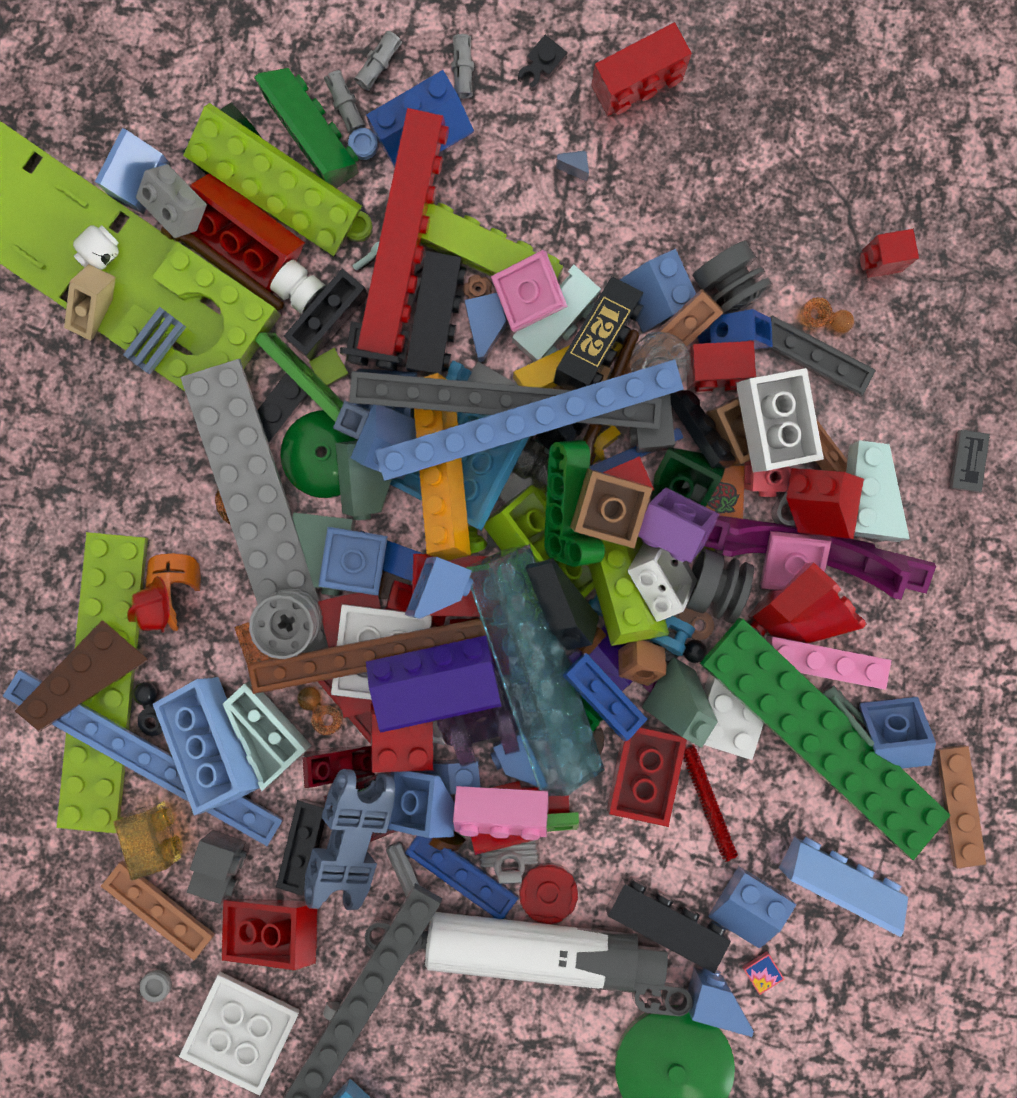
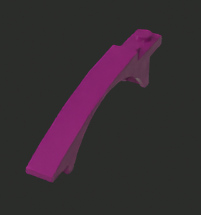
(879, 567)

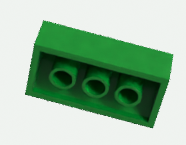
(307, 126)

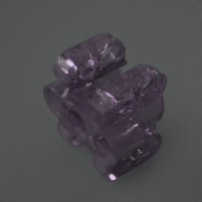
(465, 730)

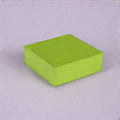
(329, 367)

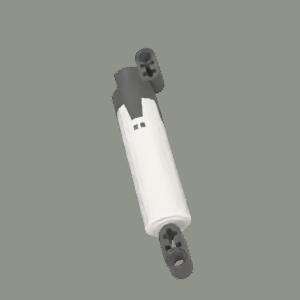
(547, 956)

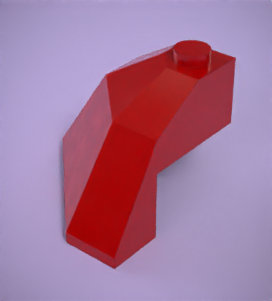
(806, 609)

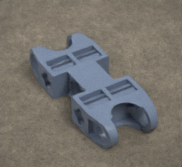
(352, 821)

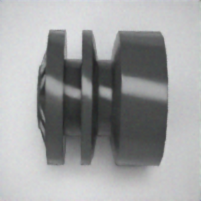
(732, 279)
(724, 588)

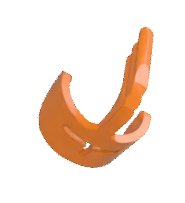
(177, 562)

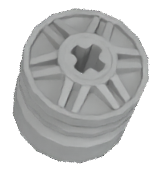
(281, 639)

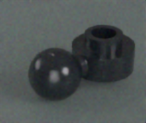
(694, 651)
(145, 695)

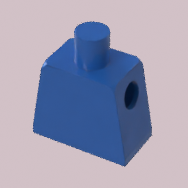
(740, 327)

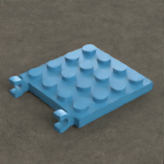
(483, 472)

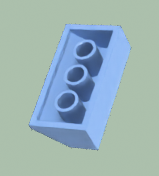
(205, 745)
(846, 885)

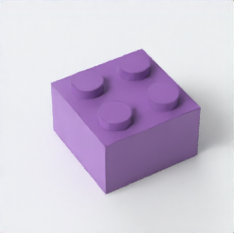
(677, 525)

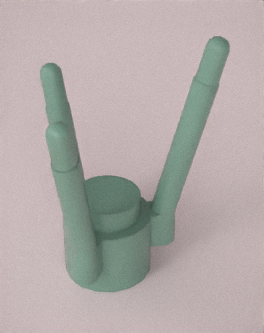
(843, 704)

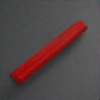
(710, 803)

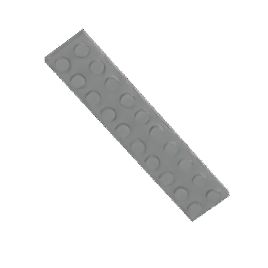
(249, 483)

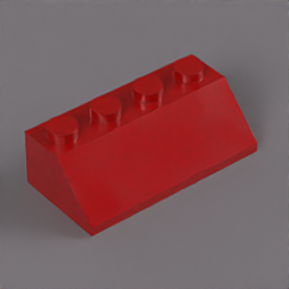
(243, 232)

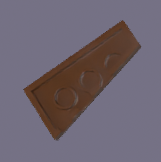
(87, 670)

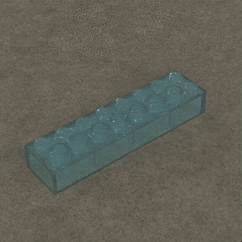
(531, 670)

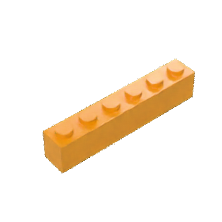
(443, 492)

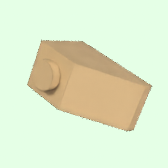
(88, 301)

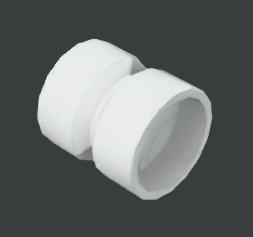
(294, 284)

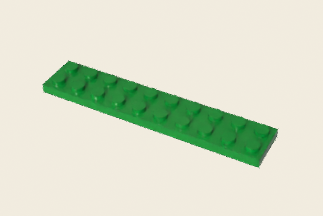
(824, 738)

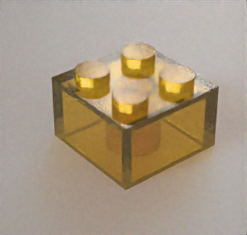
(148, 840)

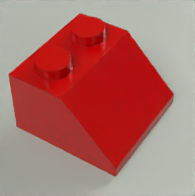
(824, 502)

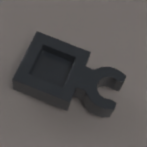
(544, 60)

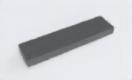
(820, 358)

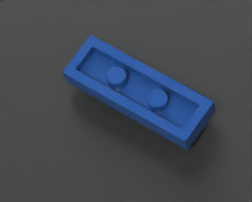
(605, 697)

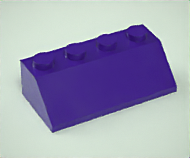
(433, 684)

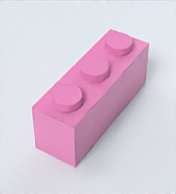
(501, 812)

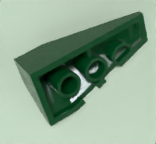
(687, 475)

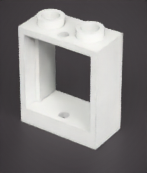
(655, 568)

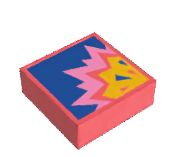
(763, 973)

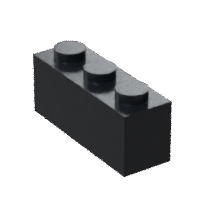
(326, 314)

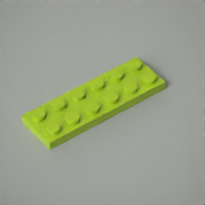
(271, 179)

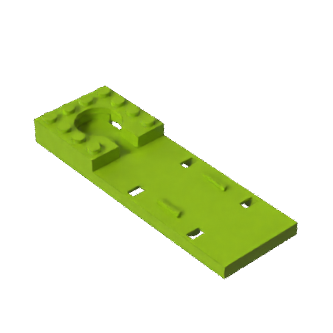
(55, 205)

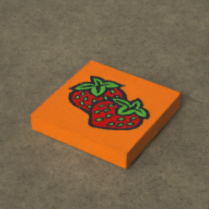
(729, 494)

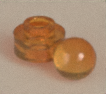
(841, 321)
(310, 699)

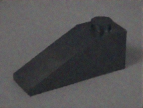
(564, 607)

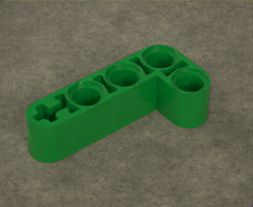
(566, 475)

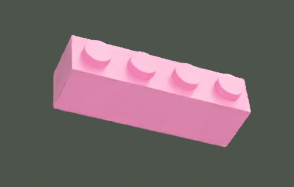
(834, 663)

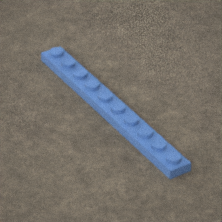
(529, 420)
(146, 760)

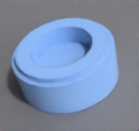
(363, 143)

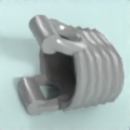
(522, 853)

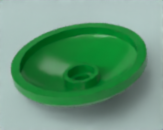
(299, 455)

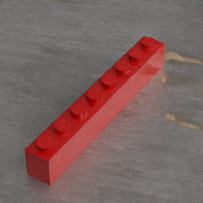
(402, 232)

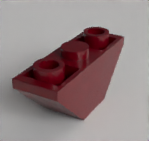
(324, 764)

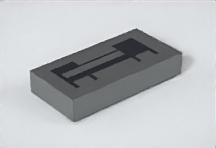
(969, 461)

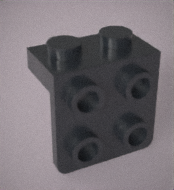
(361, 357)

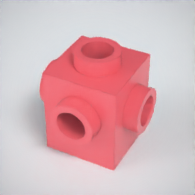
(766, 482)

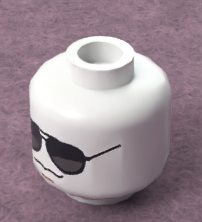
(95, 247)

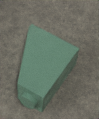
(361, 487)
(312, 536)
(682, 703)

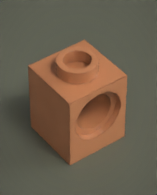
(642, 662)

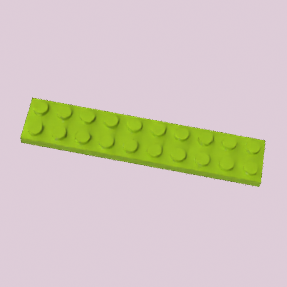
(91, 780)

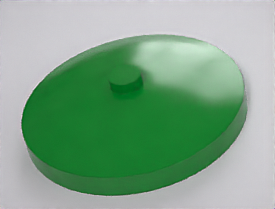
(673, 1059)

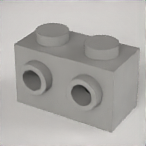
(171, 200)

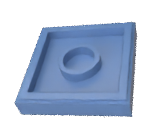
(352, 561)

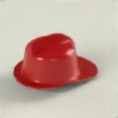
(150, 607)

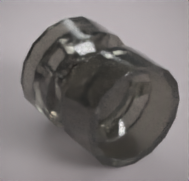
(533, 465)

